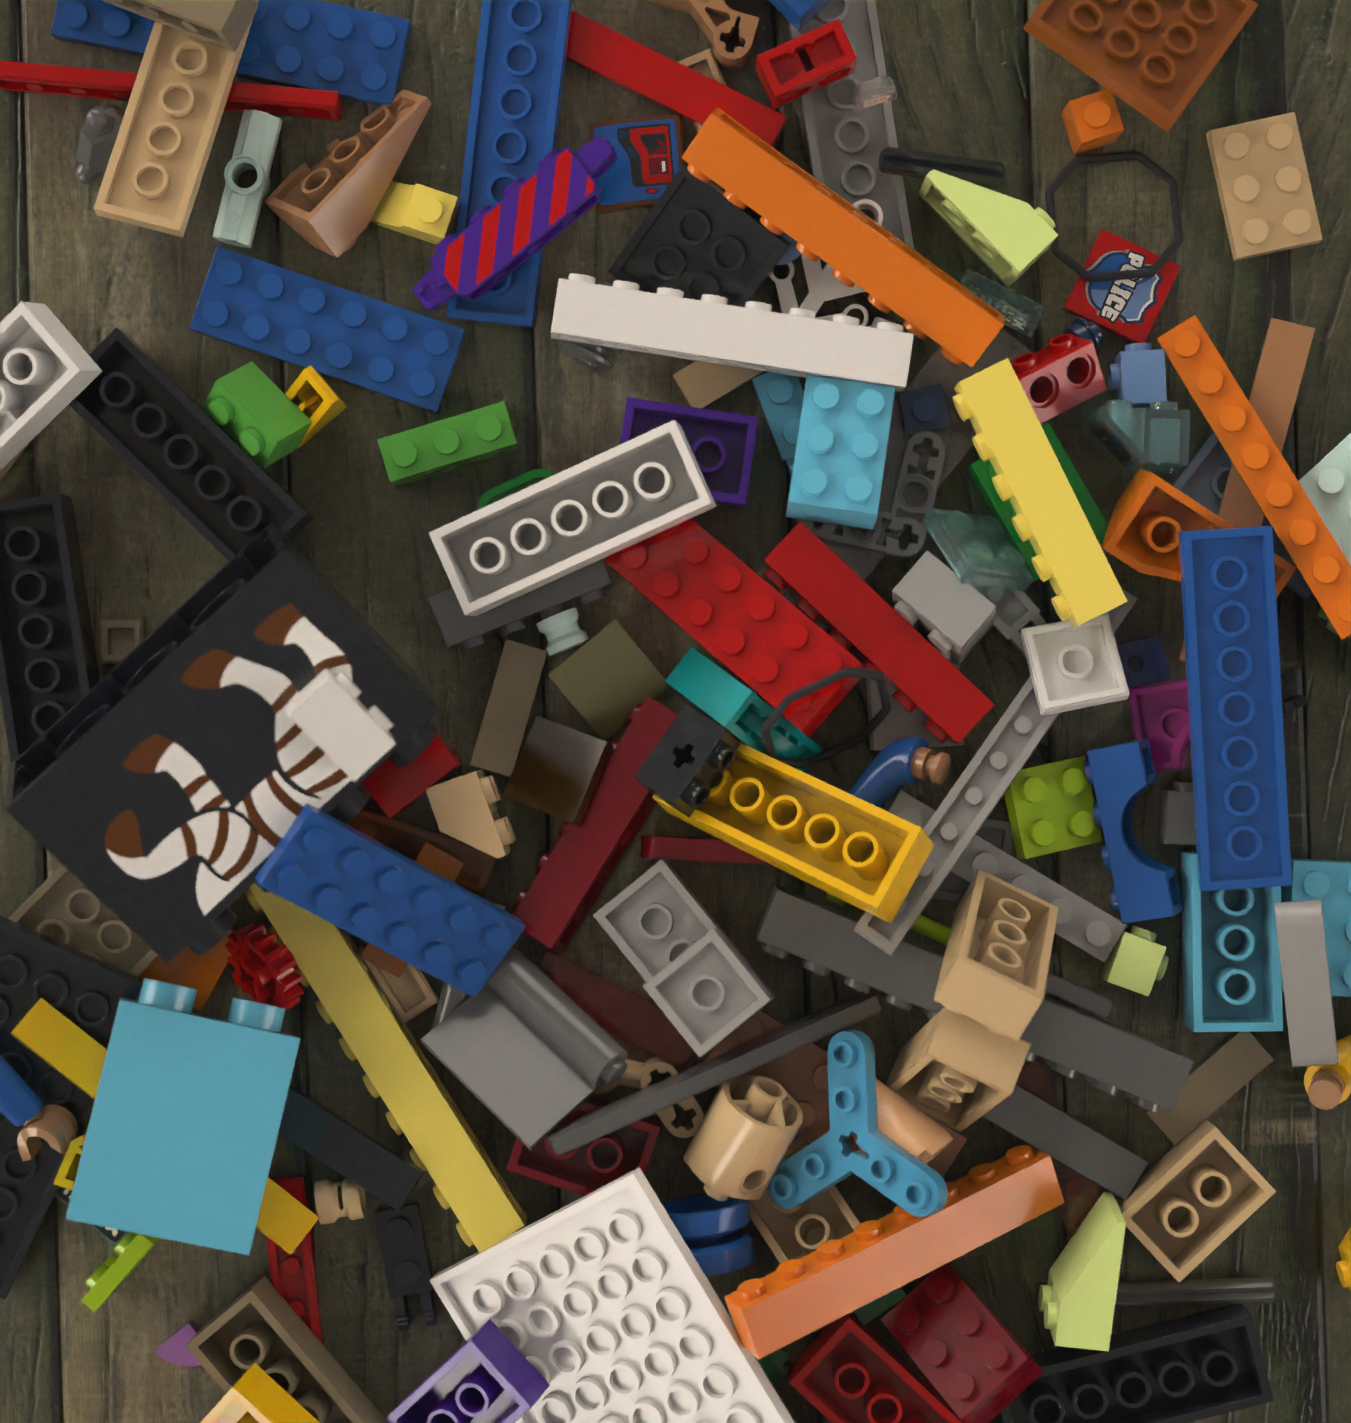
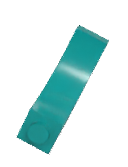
(736, 707)

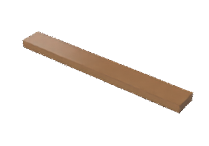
(1273, 400)

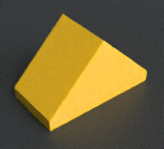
(315, 400)

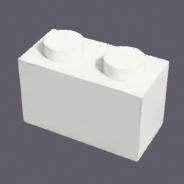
(341, 723)

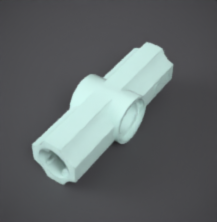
(252, 151)

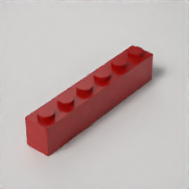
(876, 634)

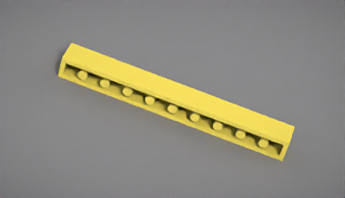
(396, 1072)

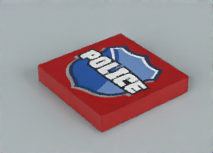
(1121, 306)

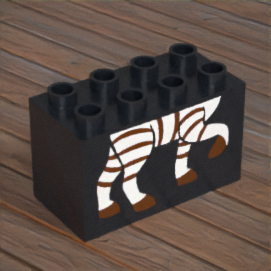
(184, 757)

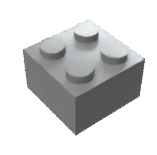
(943, 608)

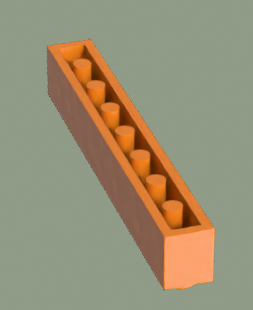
(843, 238)
(892, 1251)

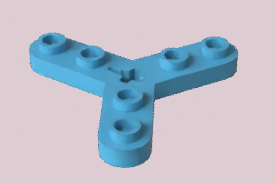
(851, 1113)

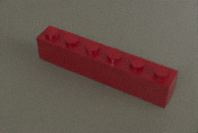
(589, 854)

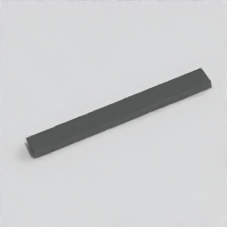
(712, 1072)

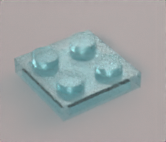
(978, 549)

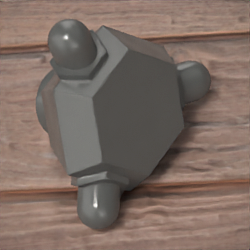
(97, 141)

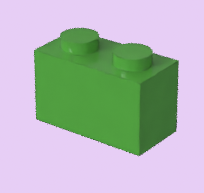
(256, 414)

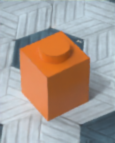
(1092, 121)

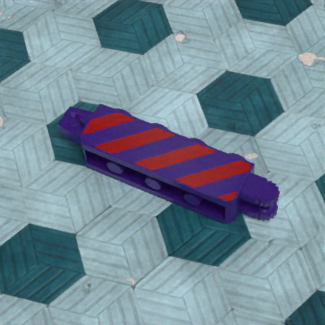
(517, 226)

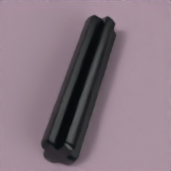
(920, 163)

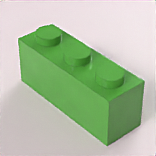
(448, 444)

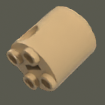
(743, 1137)

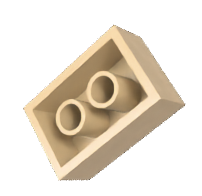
(1193, 1199)

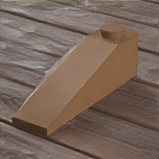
(342, 191)

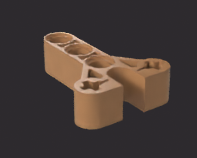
(719, 26)

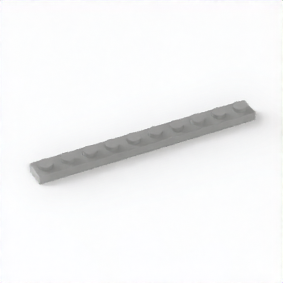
(972, 802)

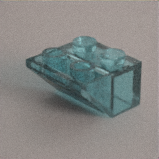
(1143, 437)

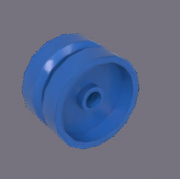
(714, 1231)

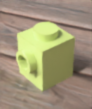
(1136, 961)

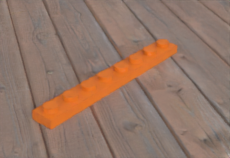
(1262, 469)

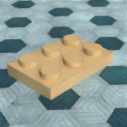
(1264, 186)

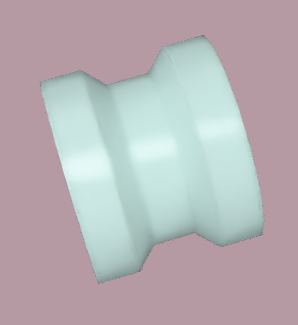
(562, 631)

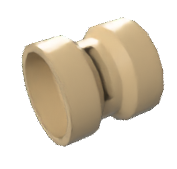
(339, 1200)

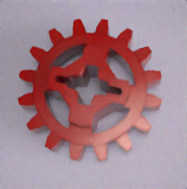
(264, 966)

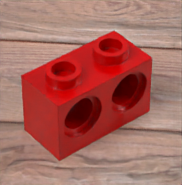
(806, 64)
(1054, 387)

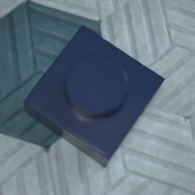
(923, 410)

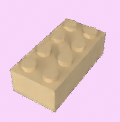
(997, 955)
(957, 1069)

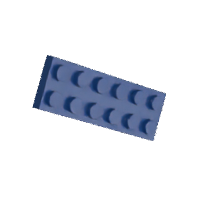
(327, 328)
(389, 900)

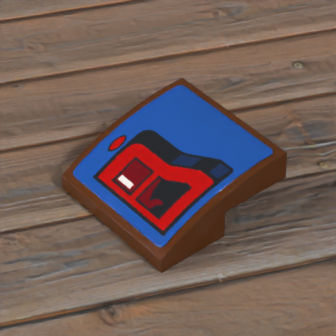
(647, 160)

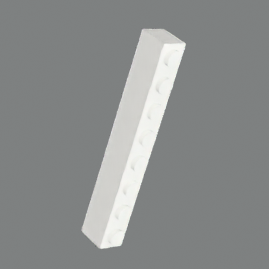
(728, 333)

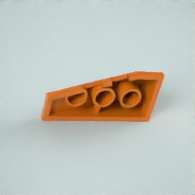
(1148, 526)

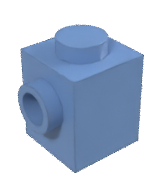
(1138, 375)

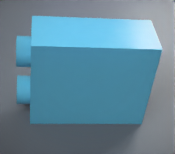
(185, 1120)

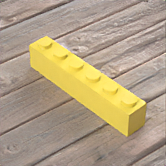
(1039, 494)

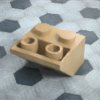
(469, 813)

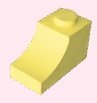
(418, 211)

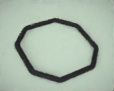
(1175, 208)
(813, 687)

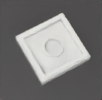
(1074, 665)

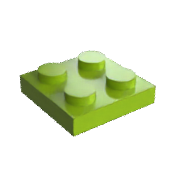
(1051, 808)
(116, 1269)

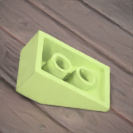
(994, 226)
(1085, 1279)

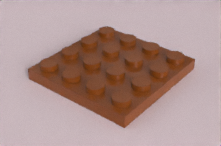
(1143, 49)

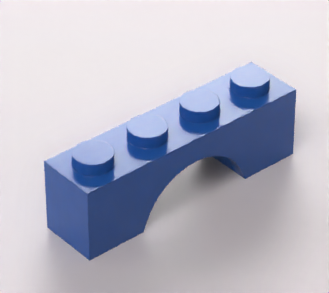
(1142, 885)

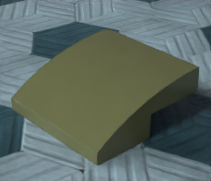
(608, 679)

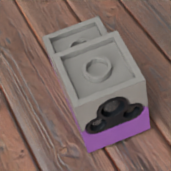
(684, 958)

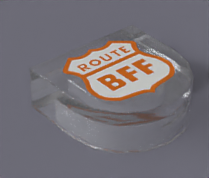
(873, 93)

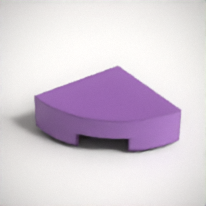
(174, 1348)

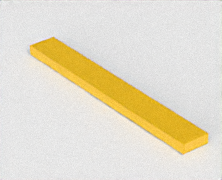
(81, 1062)

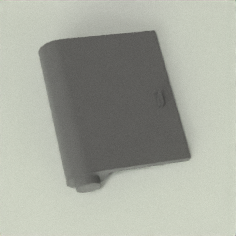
(526, 1049)

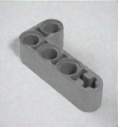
(1306, 983)

